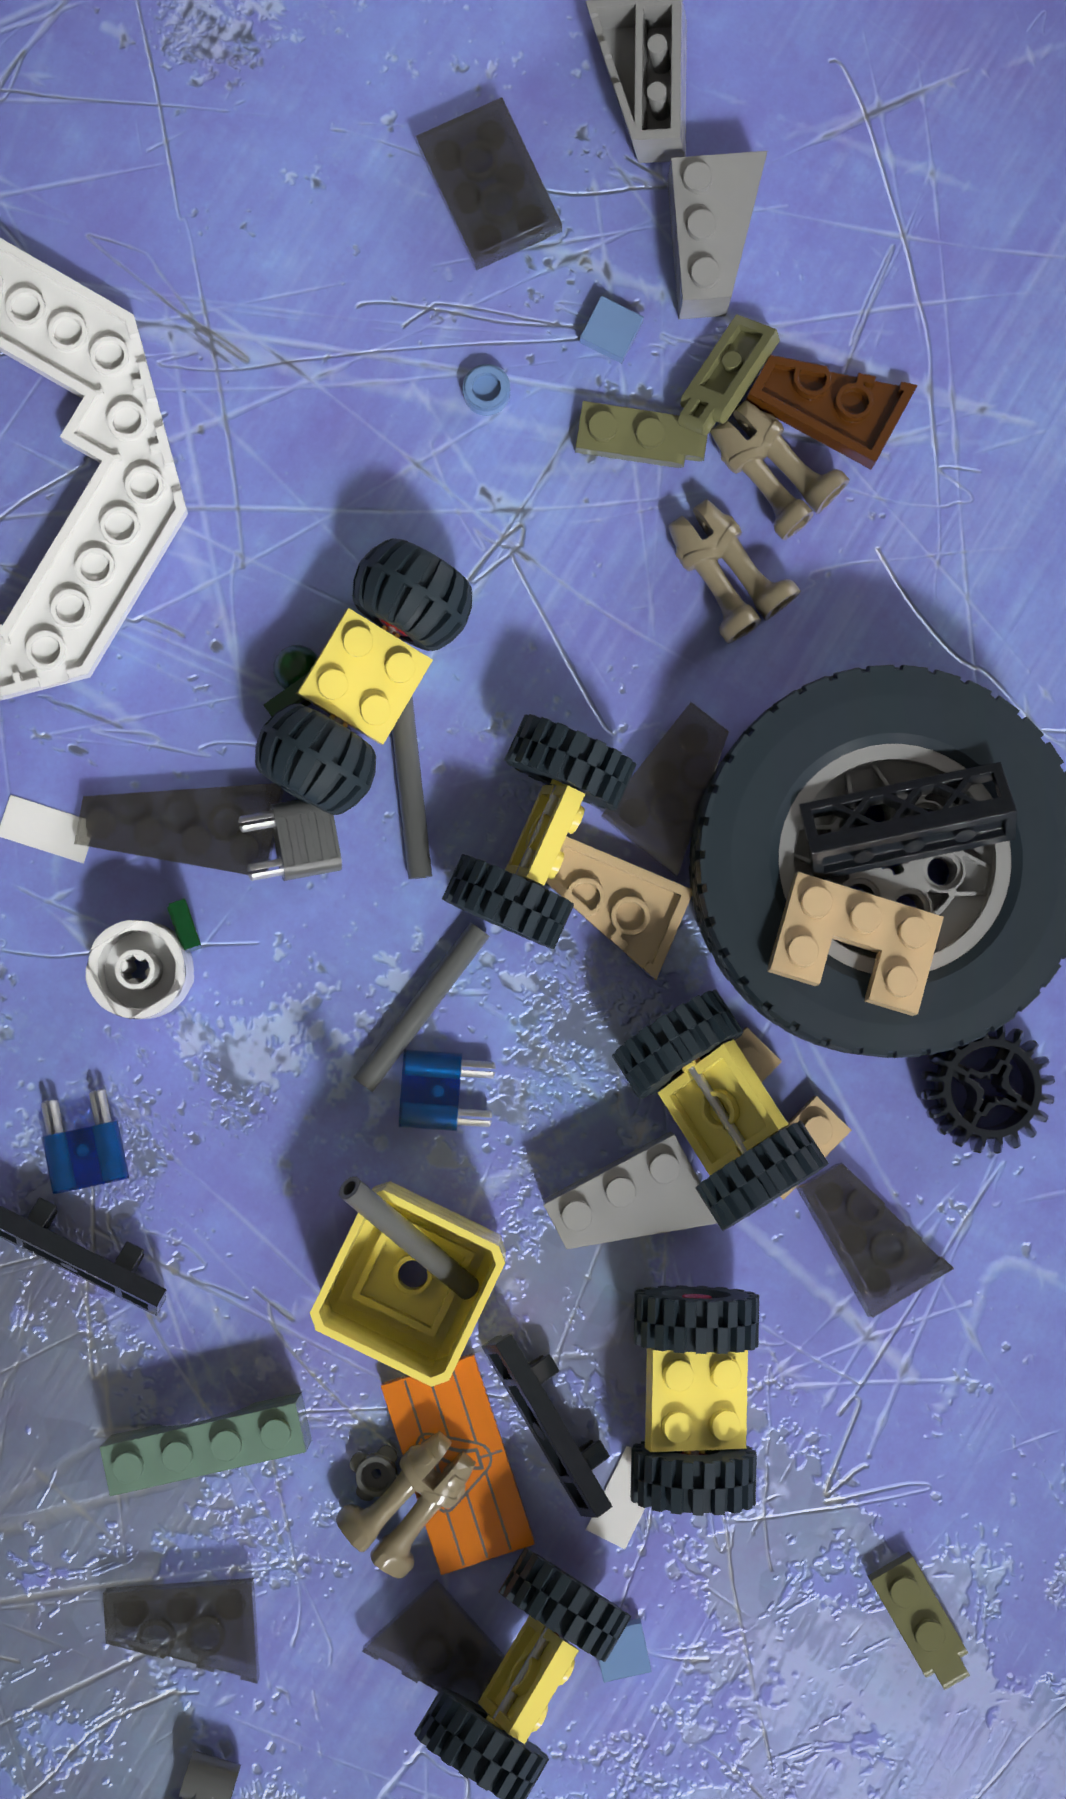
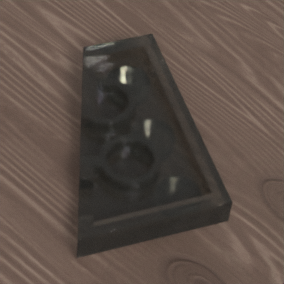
(188, 1621)

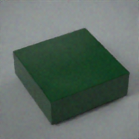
(184, 925)

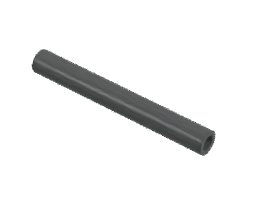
(411, 795)
(421, 1007)
(408, 1237)

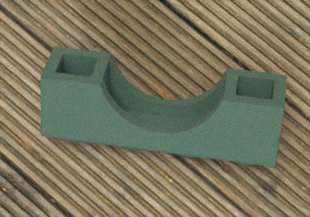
(205, 1447)

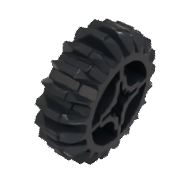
(975, 1106)

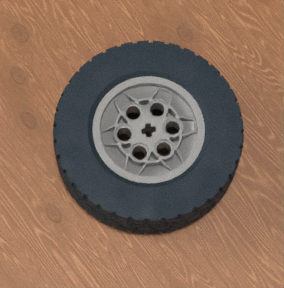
(1000, 899)

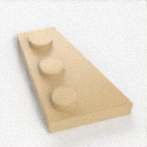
(623, 902)

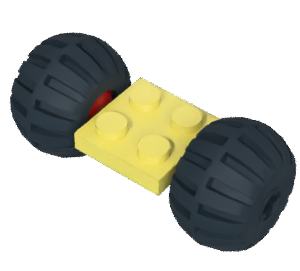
(364, 676)

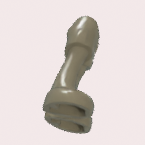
(765, 442)
(724, 543)
(417, 1475)

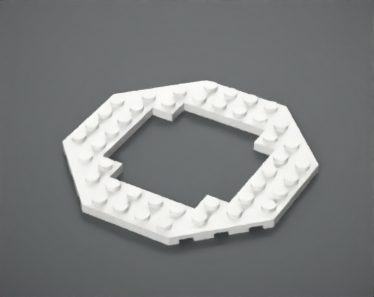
(130, 502)

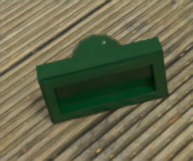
(290, 672)

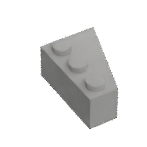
(647, 68)
(709, 226)
(631, 1198)

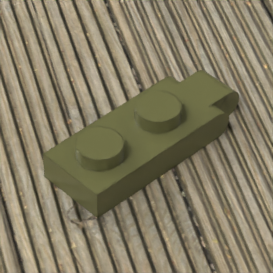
(726, 374)
(637, 436)
(921, 1620)

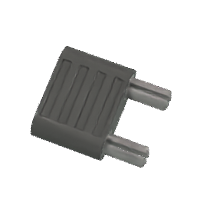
(303, 841)

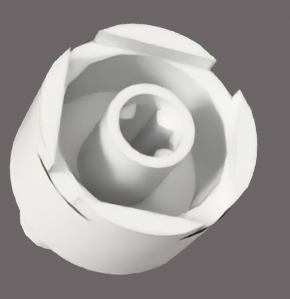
(112, 962)

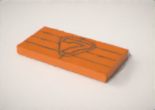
(490, 1513)

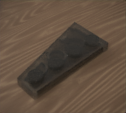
(182, 825)

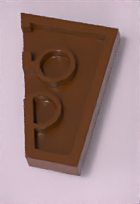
(831, 407)

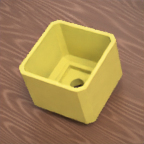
(401, 1325)

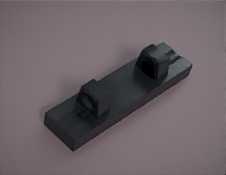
(115, 1277)
(568, 1461)

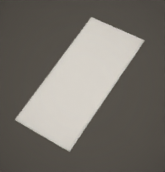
(42, 828)
(620, 1520)

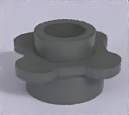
(364, 1464)

